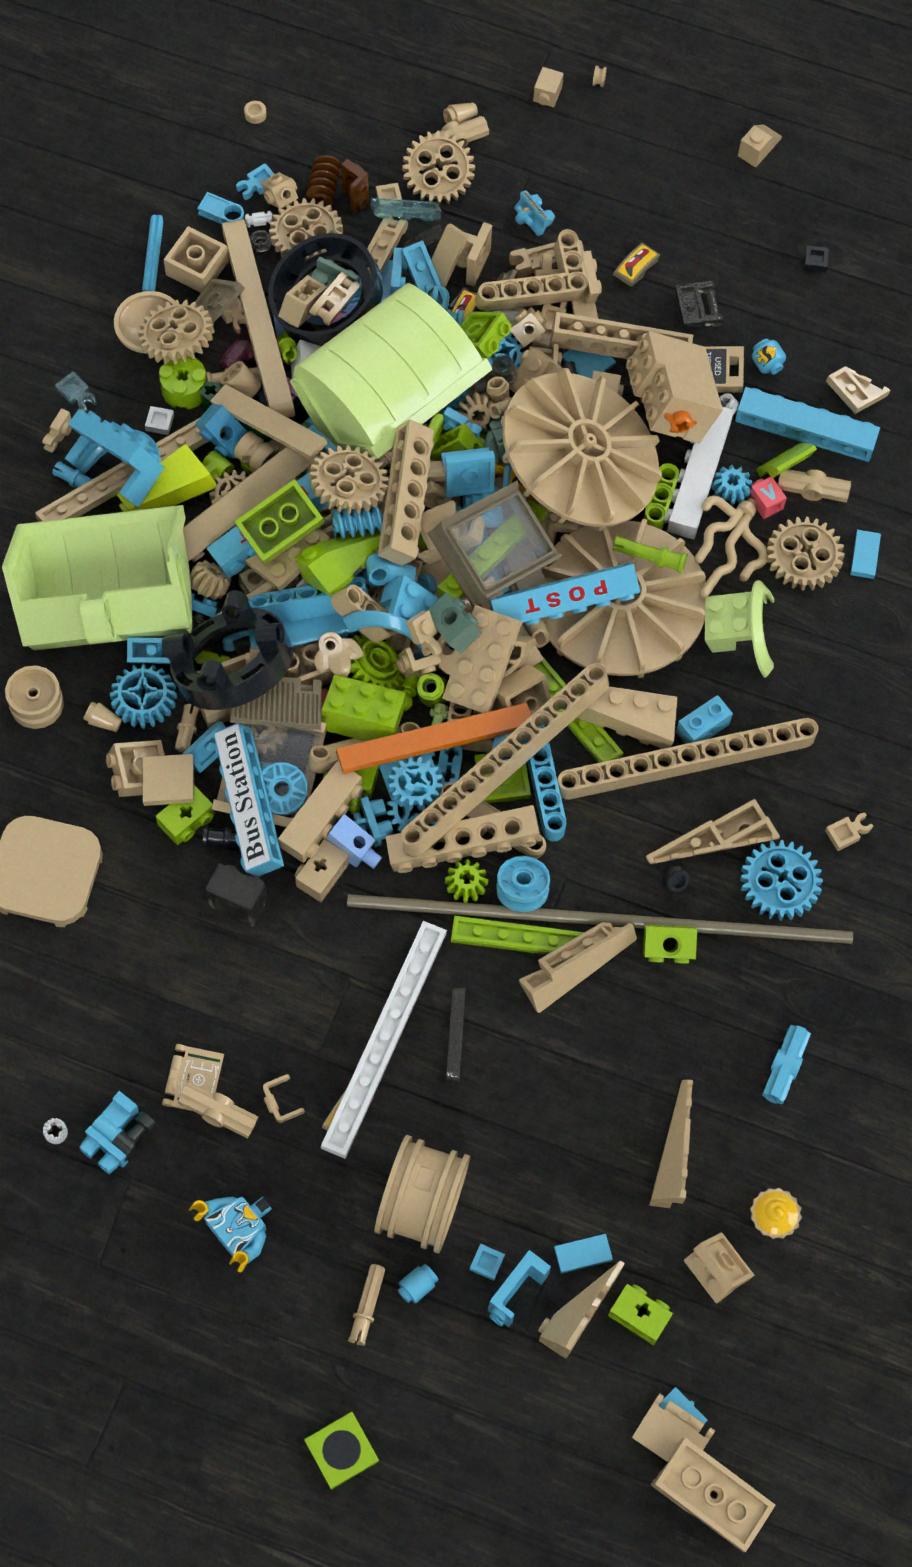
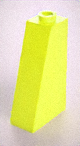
(179, 481)

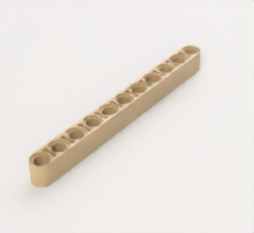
(258, 318)
(695, 750)
(501, 768)

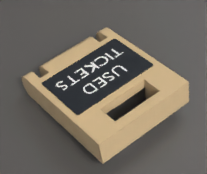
(720, 361)

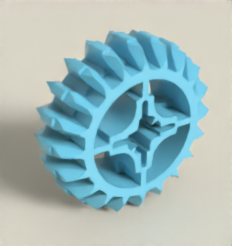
(163, 698)

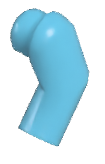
(228, 645)

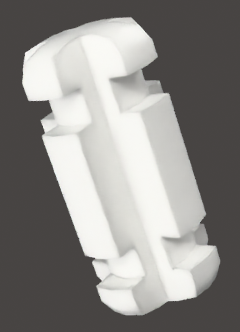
(258, 218)

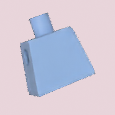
(347, 835)

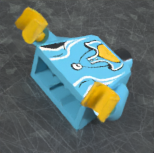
(236, 1225)

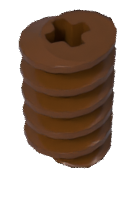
(323, 179)

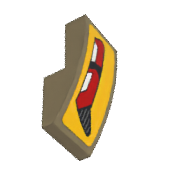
(635, 264)

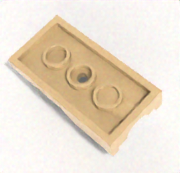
(733, 1514)

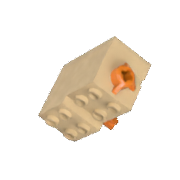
(674, 386)

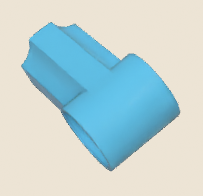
(383, 570)

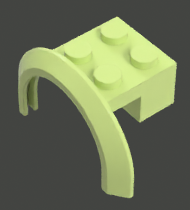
(736, 619)

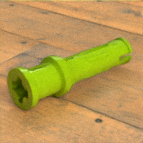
(661, 557)

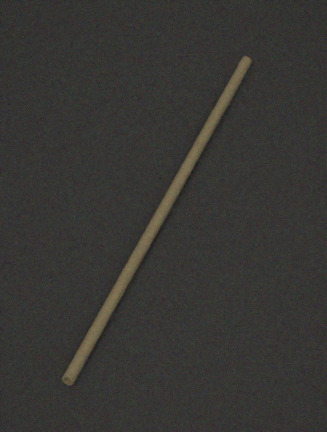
(595, 918)

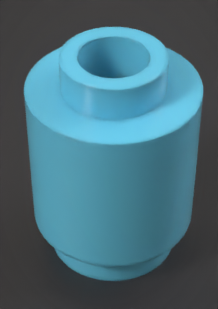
(417, 1283)

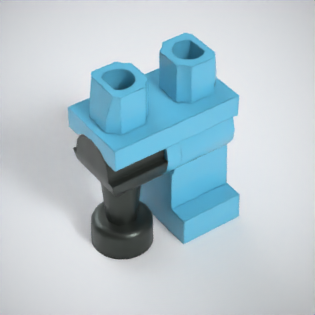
(109, 1134)

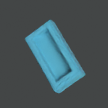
(865, 554)
(583, 1253)

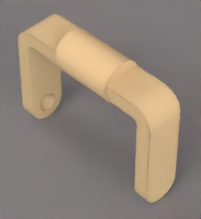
(272, 1104)

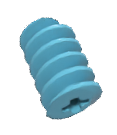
(354, 521)

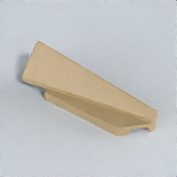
(575, 962)

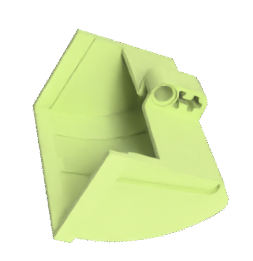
(385, 369)
(100, 578)

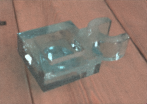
(74, 389)

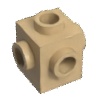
(279, 190)
(524, 333)

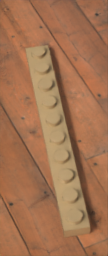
(112, 481)

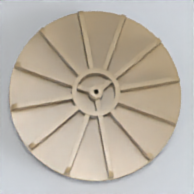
(580, 449)
(633, 633)

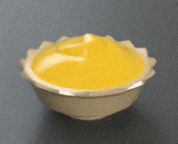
(775, 1213)

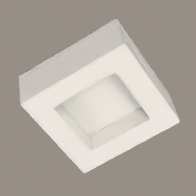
(159, 420)

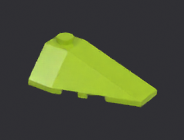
(332, 563)

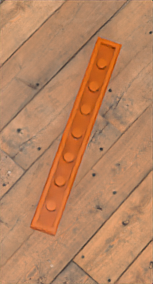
(432, 738)

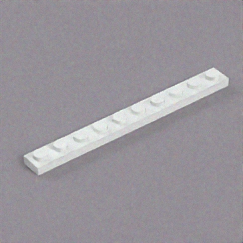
(383, 1040)

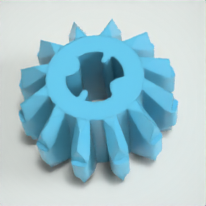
(732, 484)

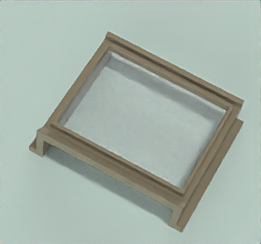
(493, 544)

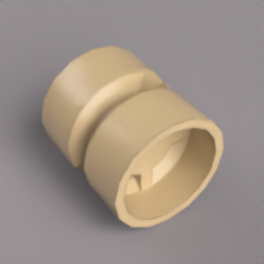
(253, 451)

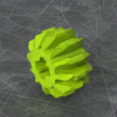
(476, 881)

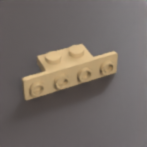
(586, 304)

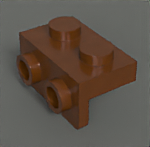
(355, 185)

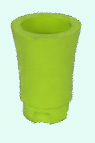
(427, 698)

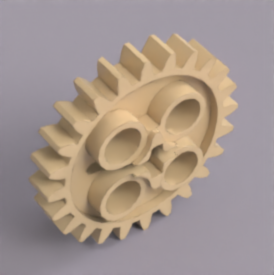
(445, 186)
(302, 222)
(176, 332)
(348, 479)
(823, 546)

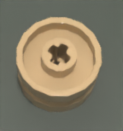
(34, 697)

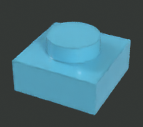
(487, 1262)

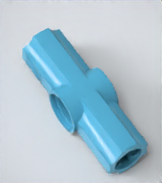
(786, 1064)

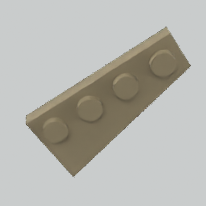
(218, 296)

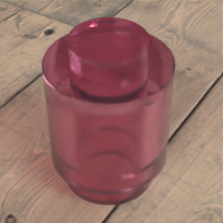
(237, 352)

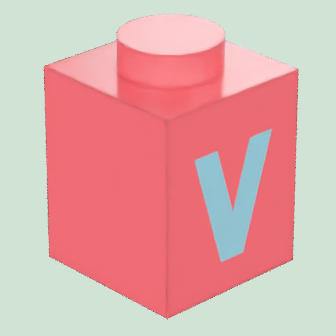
(768, 497)

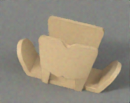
(429, 521)

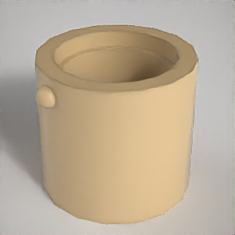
(241, 378)

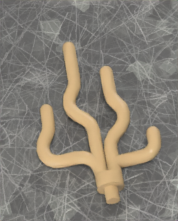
(740, 520)

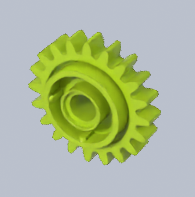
(377, 663)

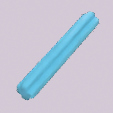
(153, 253)

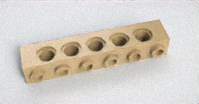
(601, 335)
(406, 493)
(473, 828)

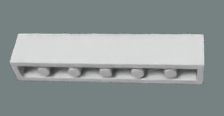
(697, 478)

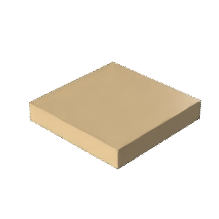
(168, 779)

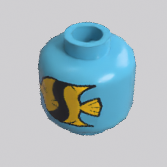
(768, 356)

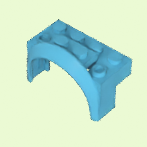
(121, 441)

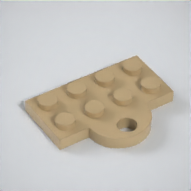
(481, 666)

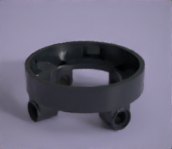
(294, 268)
(212, 685)

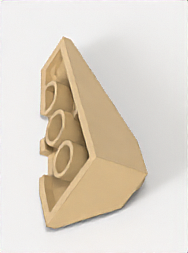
(571, 1320)

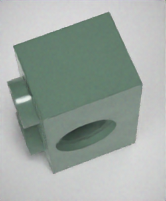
(454, 622)

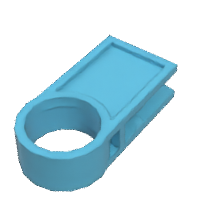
(216, 208)

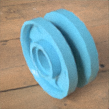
(297, 784)
(522, 871)

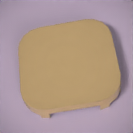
(47, 869)

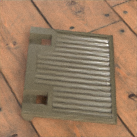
(284, 706)

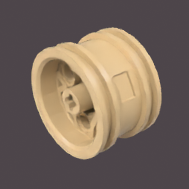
(422, 1193)

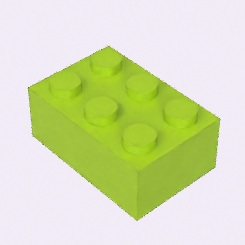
(279, 522)
(362, 709)

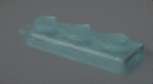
(405, 209)

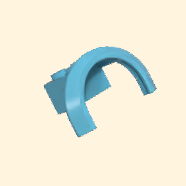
(404, 601)

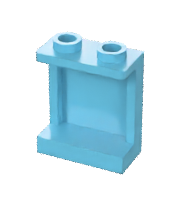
(530, 1266)

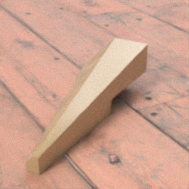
(736, 829)
(673, 1170)

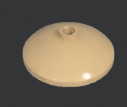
(132, 313)

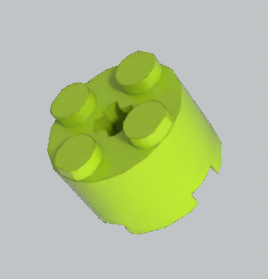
(182, 382)

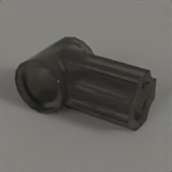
(499, 364)

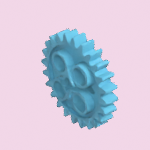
(769, 897)

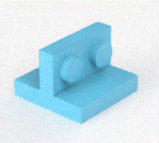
(468, 471)

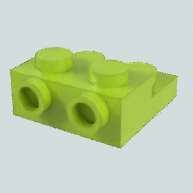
(486, 331)

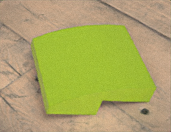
(786, 460)

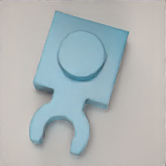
(254, 181)
(453, 419)

